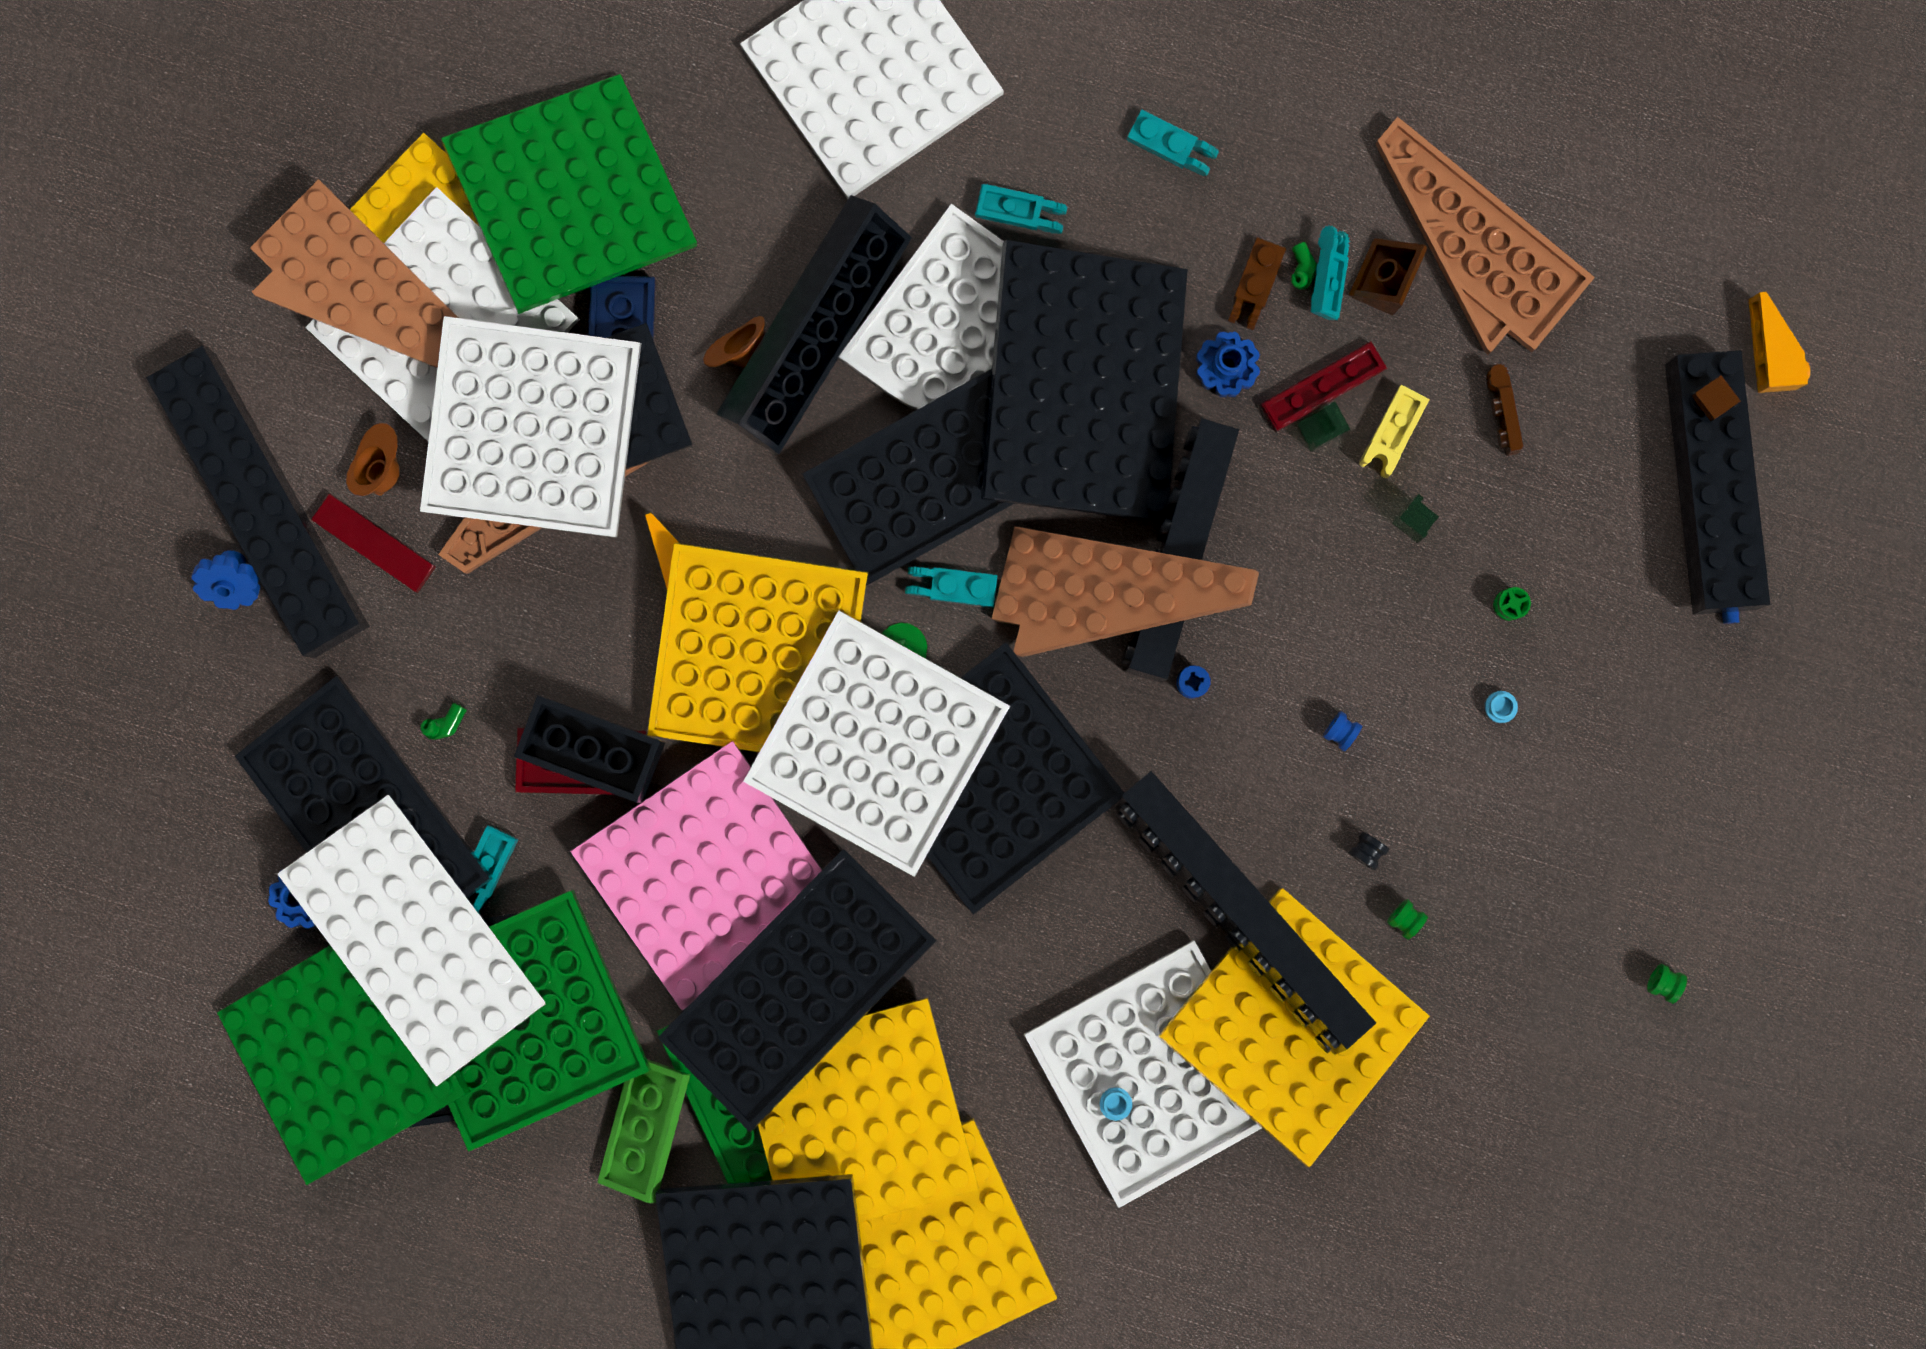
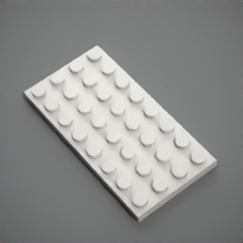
(412, 940)

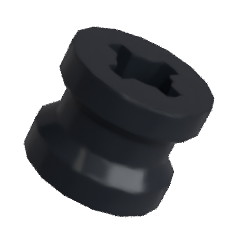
(1368, 851)

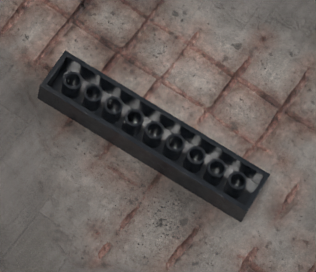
(257, 502)
(1244, 915)

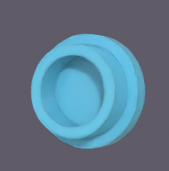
(1501, 707)
(1115, 1103)

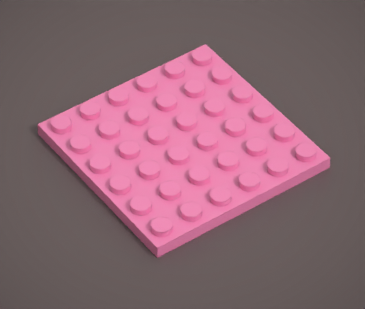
(698, 871)

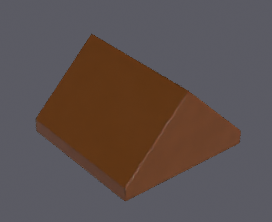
(1387, 274)

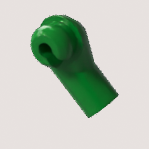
(1306, 267)
(444, 726)

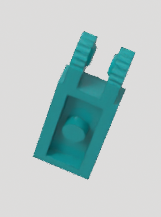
(1170, 143)
(1018, 209)
(1331, 273)
(955, 586)
(493, 852)

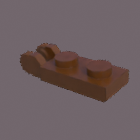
(1257, 279)
(1504, 407)

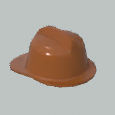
(736, 345)
(375, 462)

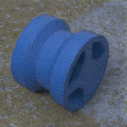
(1187, 683)
(1342, 731)

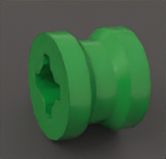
(1518, 601)
(1407, 919)
(1667, 983)

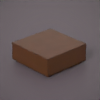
(1716, 398)

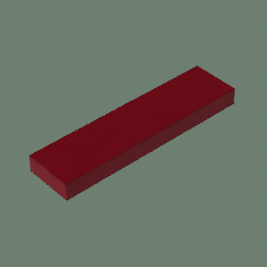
(1323, 386)
(373, 543)

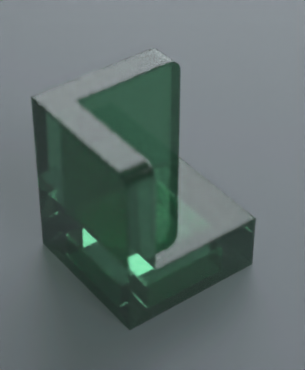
(1323, 427)
(1415, 519)

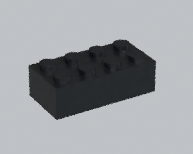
(589, 749)

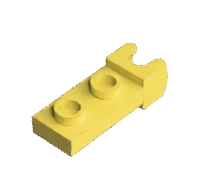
(1395, 429)

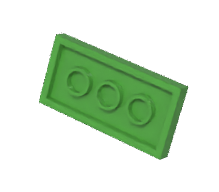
(644, 1132)

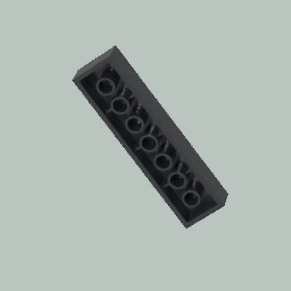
(814, 324)
(1717, 488)
(1185, 534)

